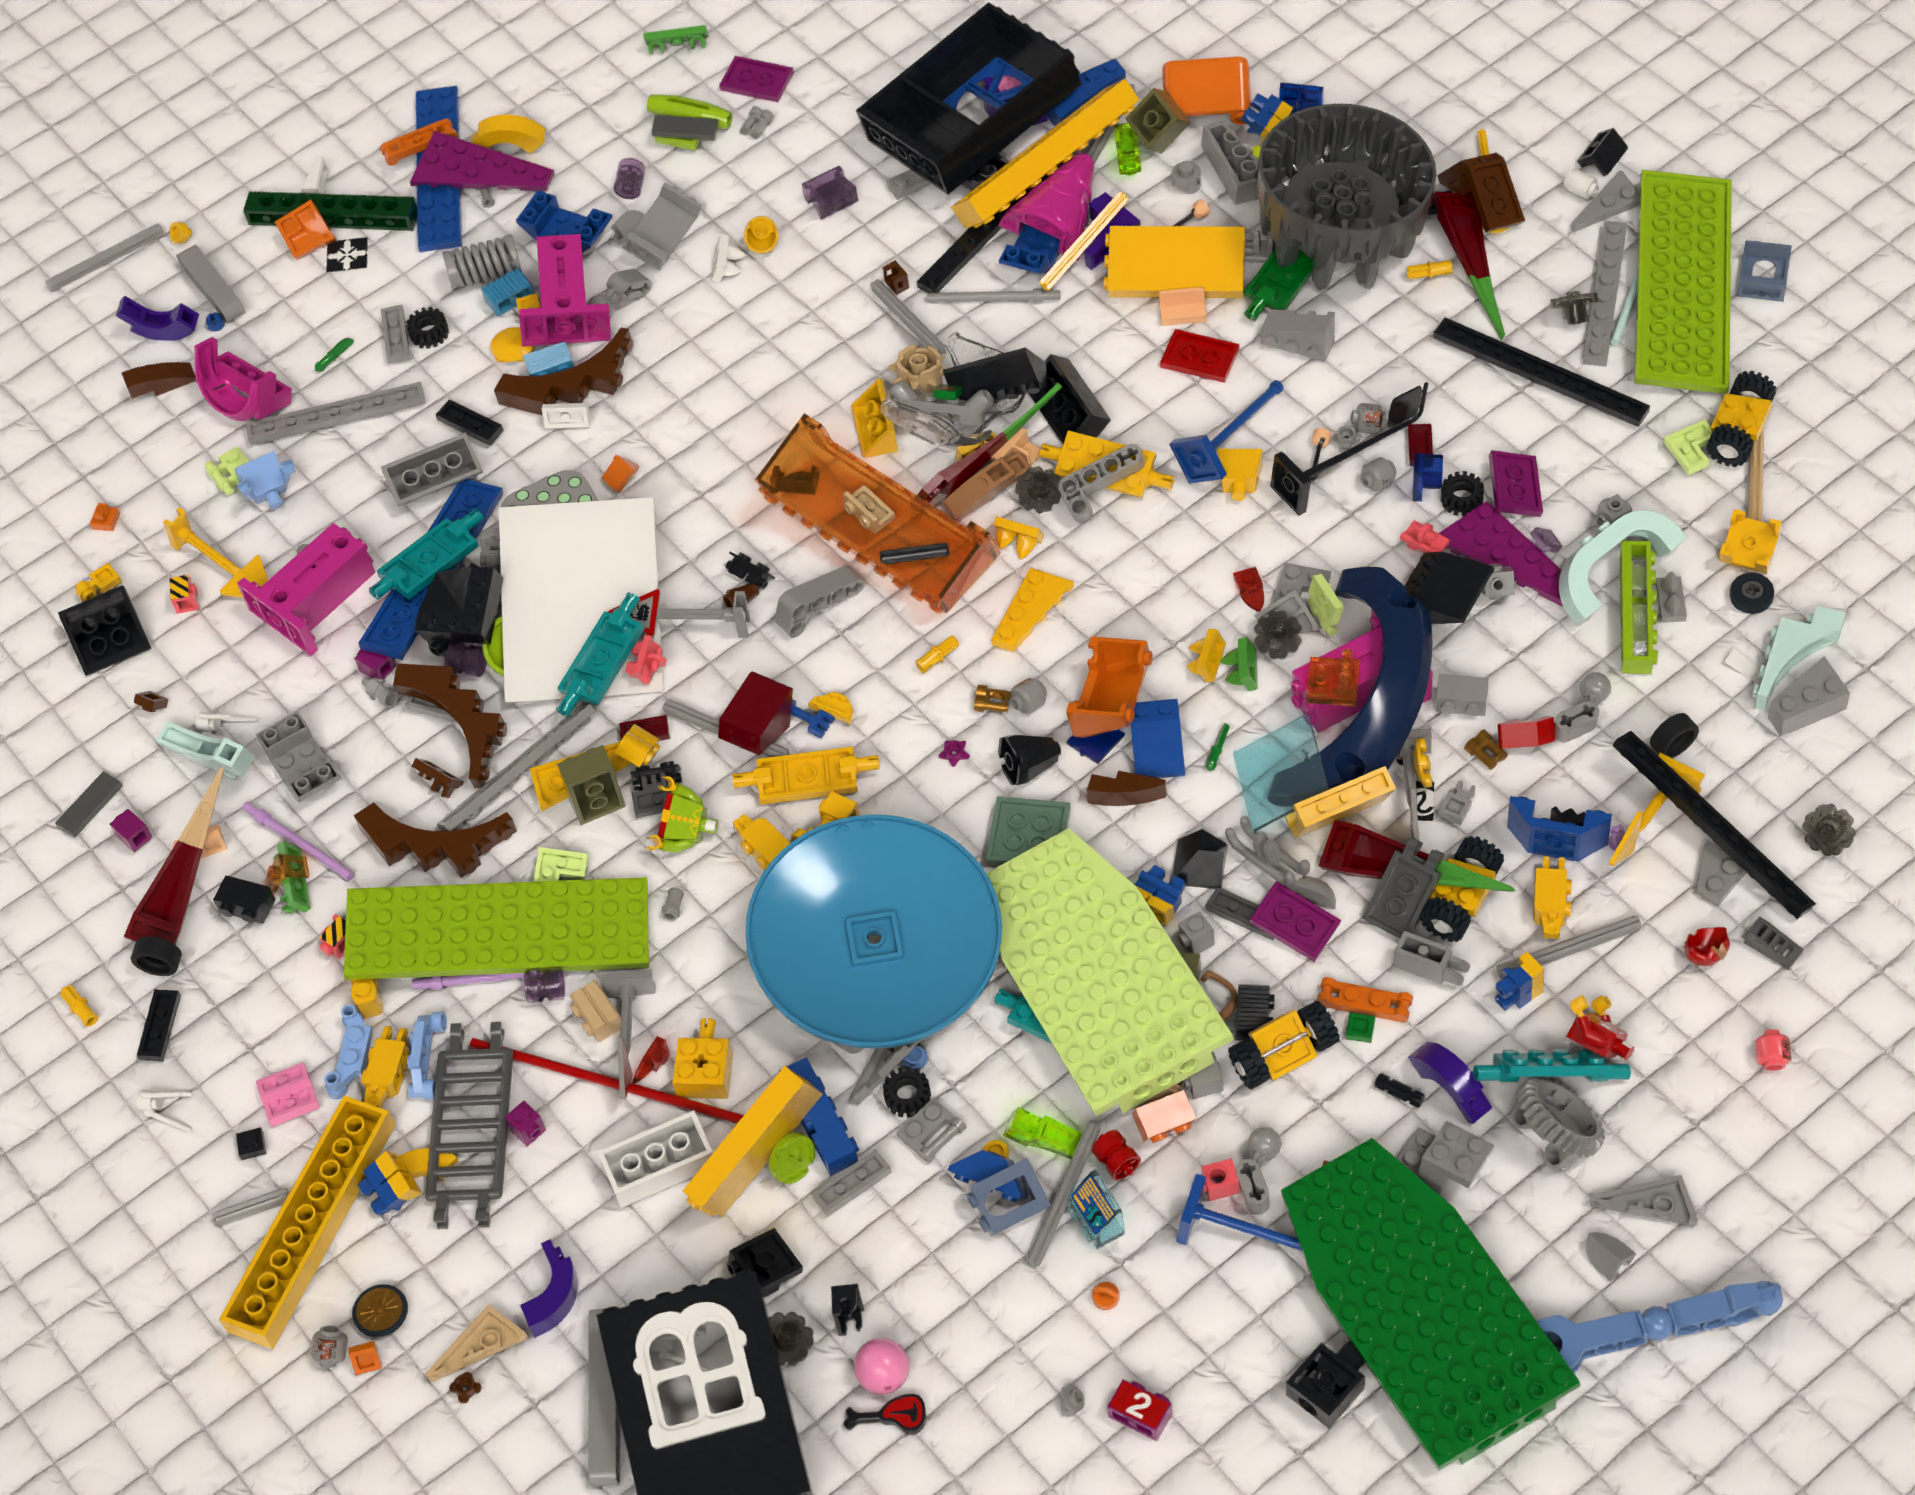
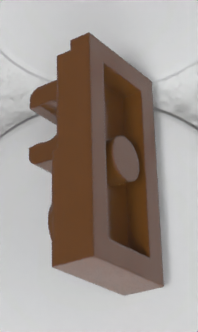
(442, 778)

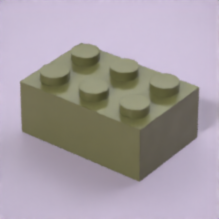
(591, 784)

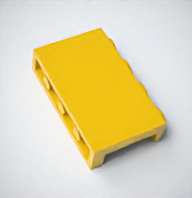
(1340, 802)

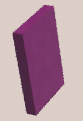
(756, 79)
(1515, 483)
(1295, 921)

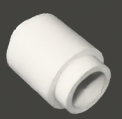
(1581, 184)

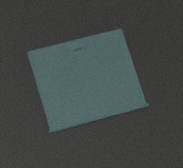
(1279, 773)

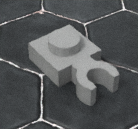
(1457, 805)

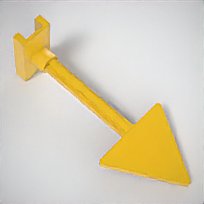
(180, 532)
(1641, 819)

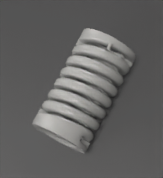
(481, 263)

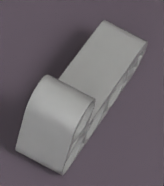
(1104, 478)
(815, 595)

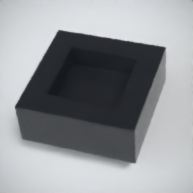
(251, 1143)

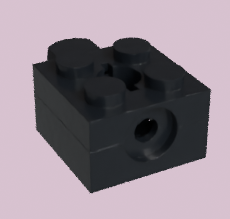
(1327, 1382)

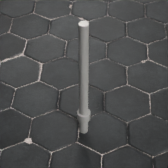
(1036, 295)

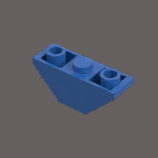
(985, 1164)

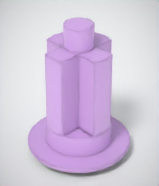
(1617, 834)

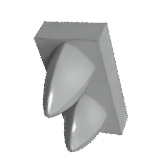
(1671, 598)

